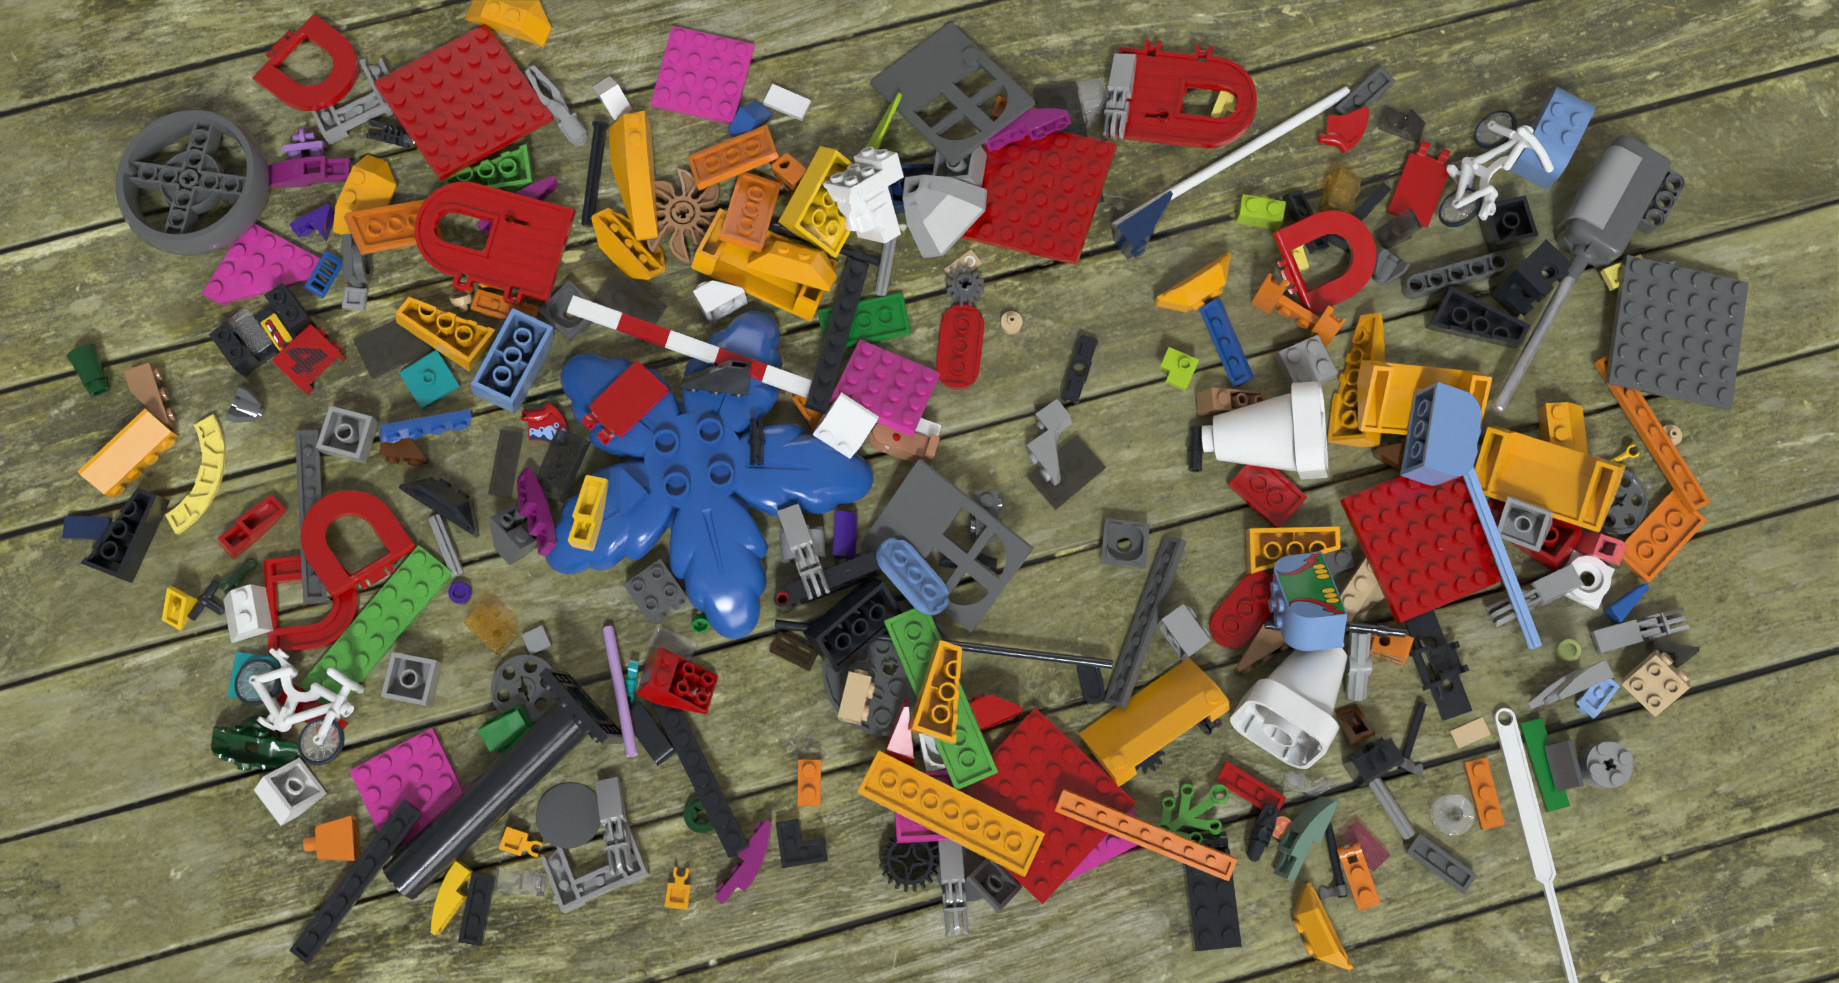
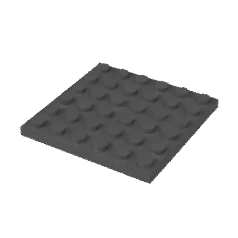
(1676, 332)

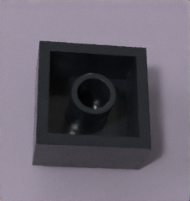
(1509, 225)

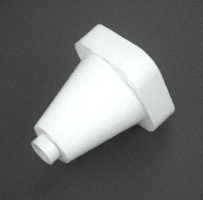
(1275, 433)
(1294, 707)

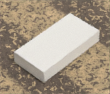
(787, 102)

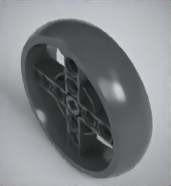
(192, 182)

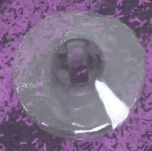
(1452, 825)

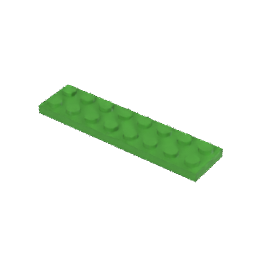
(381, 622)
(914, 641)

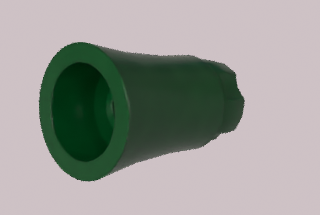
(89, 369)

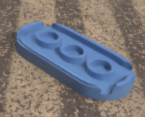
(912, 576)

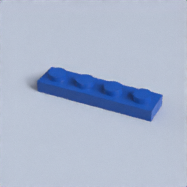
(1226, 343)
(426, 425)

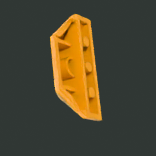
(512, 17)
(366, 187)
(619, 243)
(795, 263)
(1197, 288)
(1317, 929)

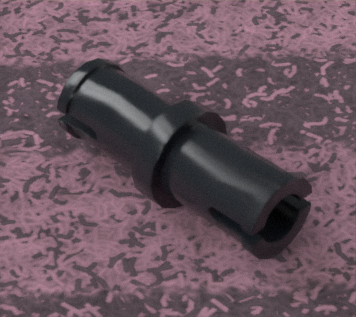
(756, 442)
(1195, 449)

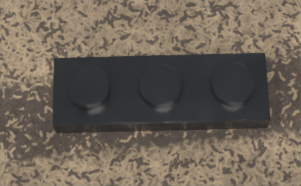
(1300, 208)
(477, 909)

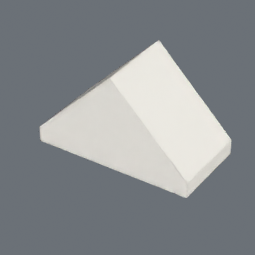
(612, 98)

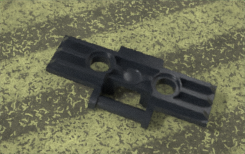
(1443, 662)

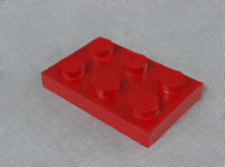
(1268, 493)

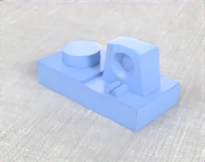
(1597, 697)

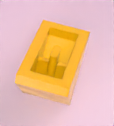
(177, 607)

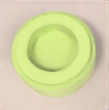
(1568, 650)

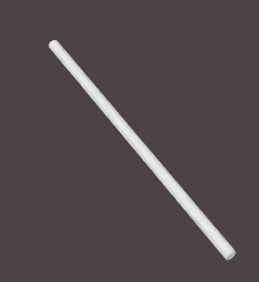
(1246, 149)

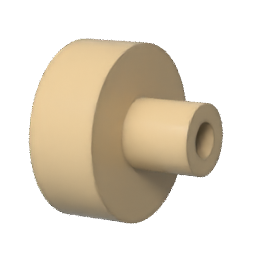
(461, 299)
(1011, 322)
(1674, 433)

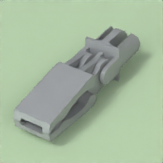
(1120, 87)
(567, 123)
(799, 541)
(1546, 590)
(1629, 632)
(613, 813)
(953, 873)

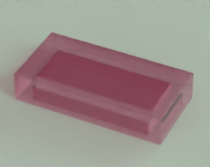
(1372, 850)

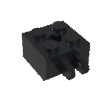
(1373, 762)

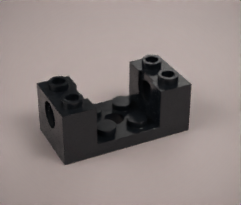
(1529, 278)
(289, 312)

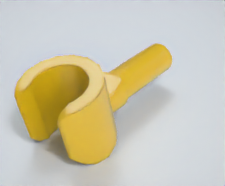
(1626, 454)

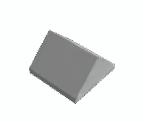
(1525, 523)

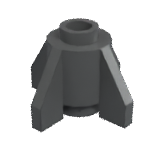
(1388, 267)
(245, 407)

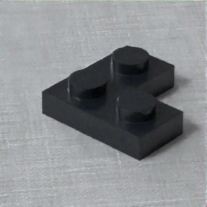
(794, 850)

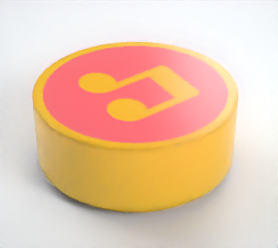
(1282, 825)

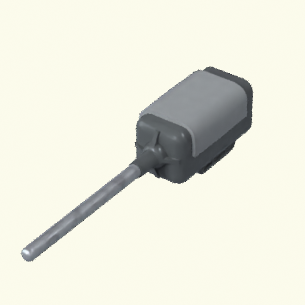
(1598, 225)

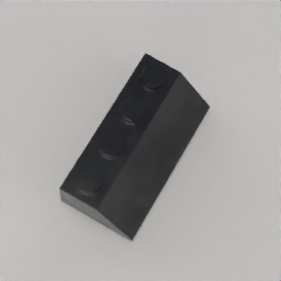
(852, 623)

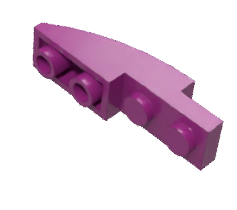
(1032, 122)
(308, 170)
(753, 859)

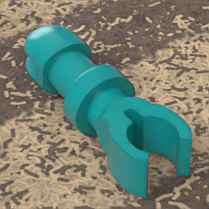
(631, 679)

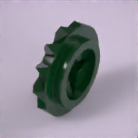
(691, 815)

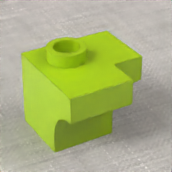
(1179, 368)

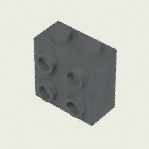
(993, 504)
(656, 592)

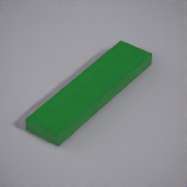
(1535, 739)

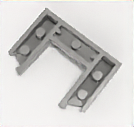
(337, 122)
(1573, 683)
(574, 892)

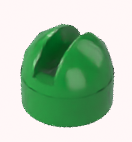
(699, 628)

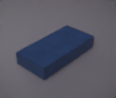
(85, 527)

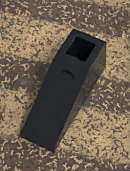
(725, 377)

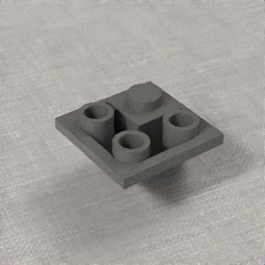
(511, 534)

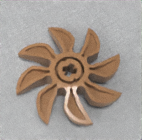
(685, 205)

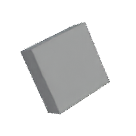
(355, 298)
(536, 640)

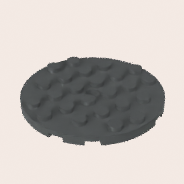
(889, 689)

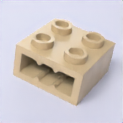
(1656, 682)
(855, 697)

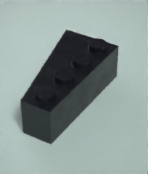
(129, 536)

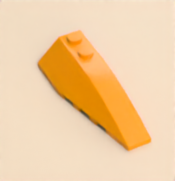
(634, 171)
(1343, 422)

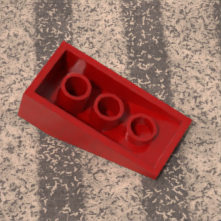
(1557, 545)

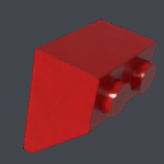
(992, 710)

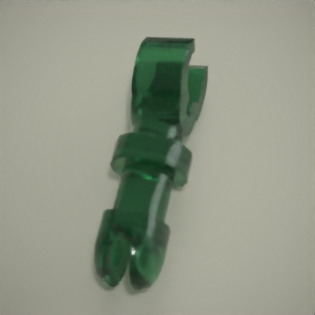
(238, 575)

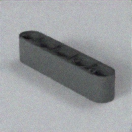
(1462, 269)

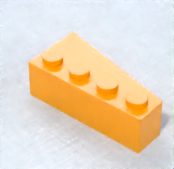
(451, 335)
(1269, 545)
(938, 698)

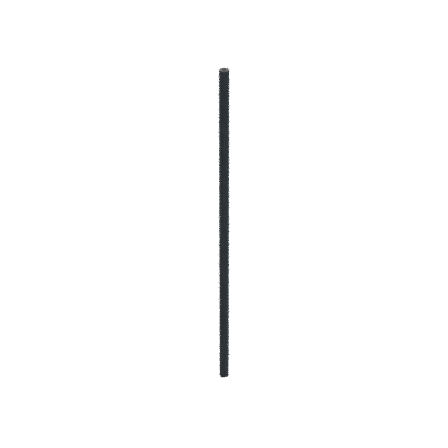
(986, 649)

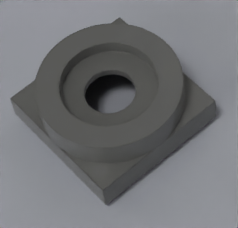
(356, 267)
(554, 311)
(1135, 532)

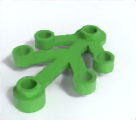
(1188, 817)

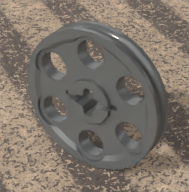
(1625, 506)
(513, 686)

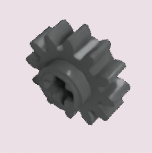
(973, 288)

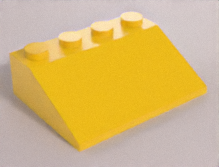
(811, 209)

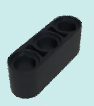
(650, 734)

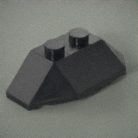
(444, 501)

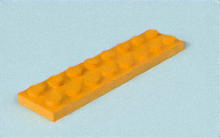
(951, 813)

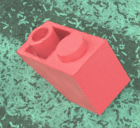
(1601, 547)

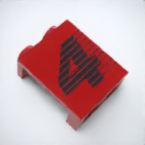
(308, 357)

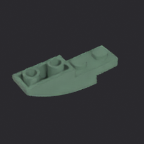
(1305, 829)

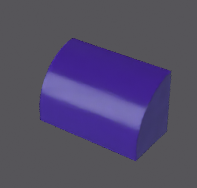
(845, 535)

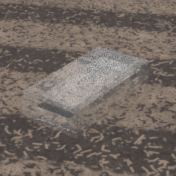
(250, 331)
(673, 642)

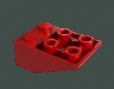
(676, 682)

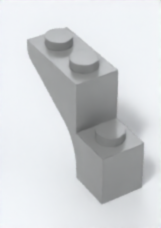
(1043, 449)

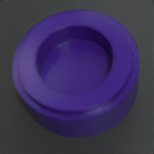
(460, 592)

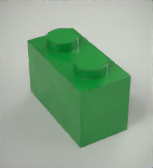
(505, 728)

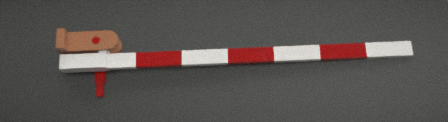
(882, 438)

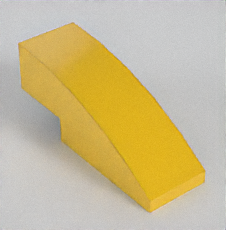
(588, 513)
(450, 896)

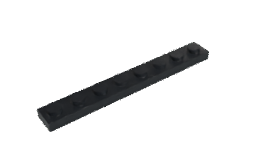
(836, 336)
(702, 779)
(356, 882)

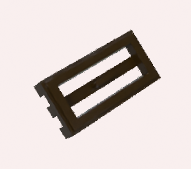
(776, 643)

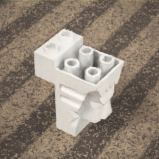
(865, 195)

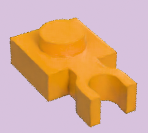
(516, 841)
(678, 893)

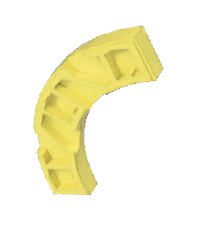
(208, 477)

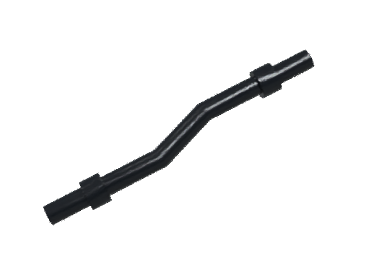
(856, 254)
(1380, 629)

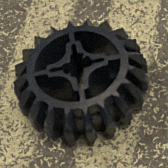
(907, 877)

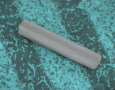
(885, 268)
(446, 545)
(1392, 808)

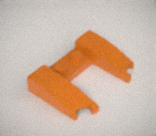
(1271, 297)

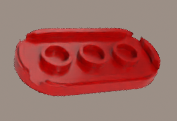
(960, 347)
(1242, 611)

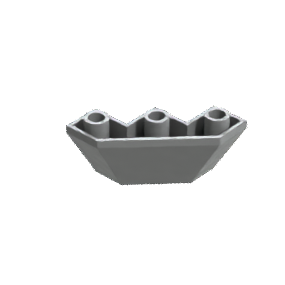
(940, 211)

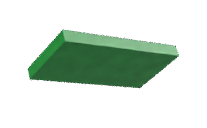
(874, 320)

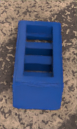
(312, 288)
(1620, 608)

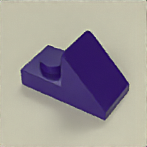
(319, 219)

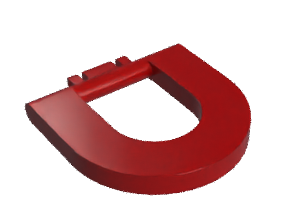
(318, 96)
(1312, 227)
(376, 515)
(306, 637)

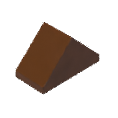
(1354, 724)

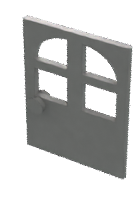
(933, 71)
(922, 514)

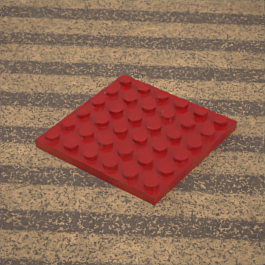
(463, 102)
(1043, 194)
(1422, 543)
(1031, 774)

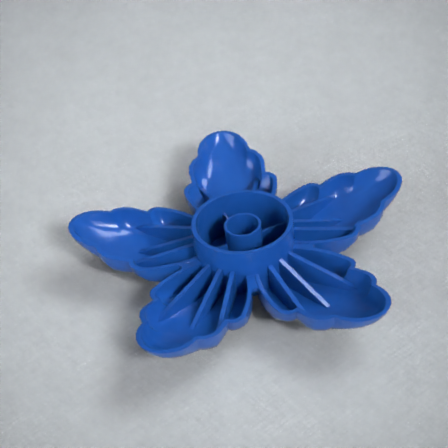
(700, 479)

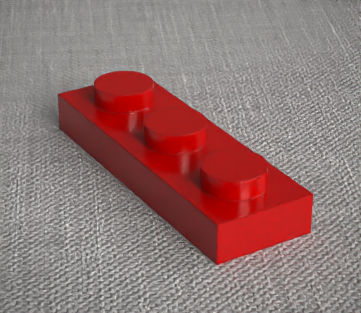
(1248, 787)

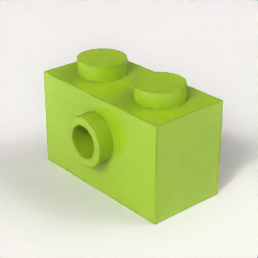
(1260, 212)

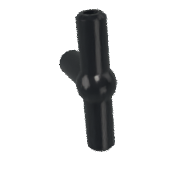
(205, 601)

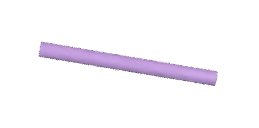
(620, 691)

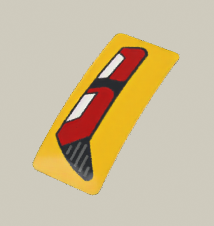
(276, 331)

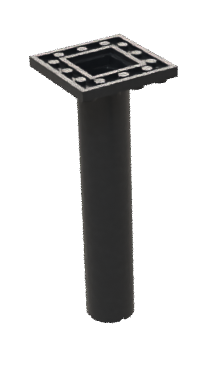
(502, 784)

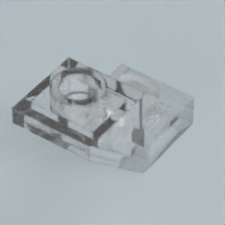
(1299, 783)

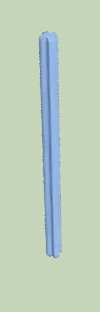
(1502, 560)

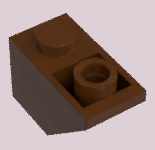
(403, 450)
(1391, 454)

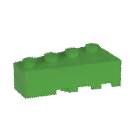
(508, 173)

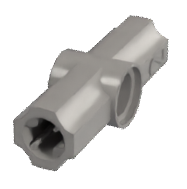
(1358, 665)

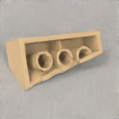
(1360, 592)

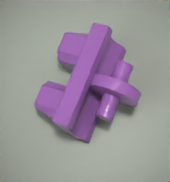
(296, 150)

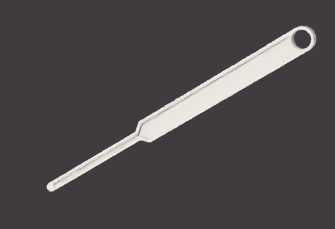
(1533, 829)

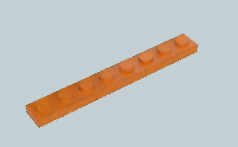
(1658, 444)
(1146, 834)

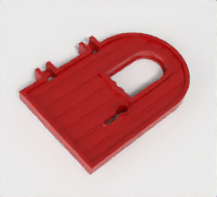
(1160, 92)
(513, 252)

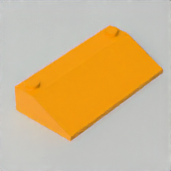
(729, 265)
(1388, 389)
(1549, 475)
(1154, 719)

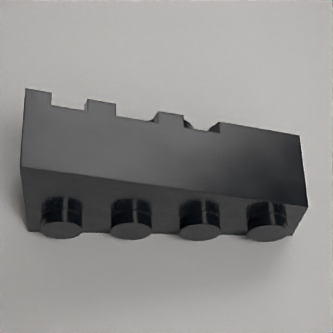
(1473, 319)

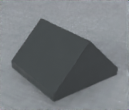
(1564, 765)
(993, 884)

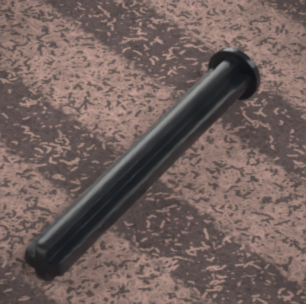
(594, 172)

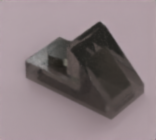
(1403, 125)
(1398, 229)
(1677, 652)

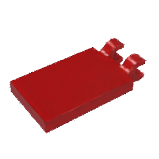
(1420, 184)
(625, 402)

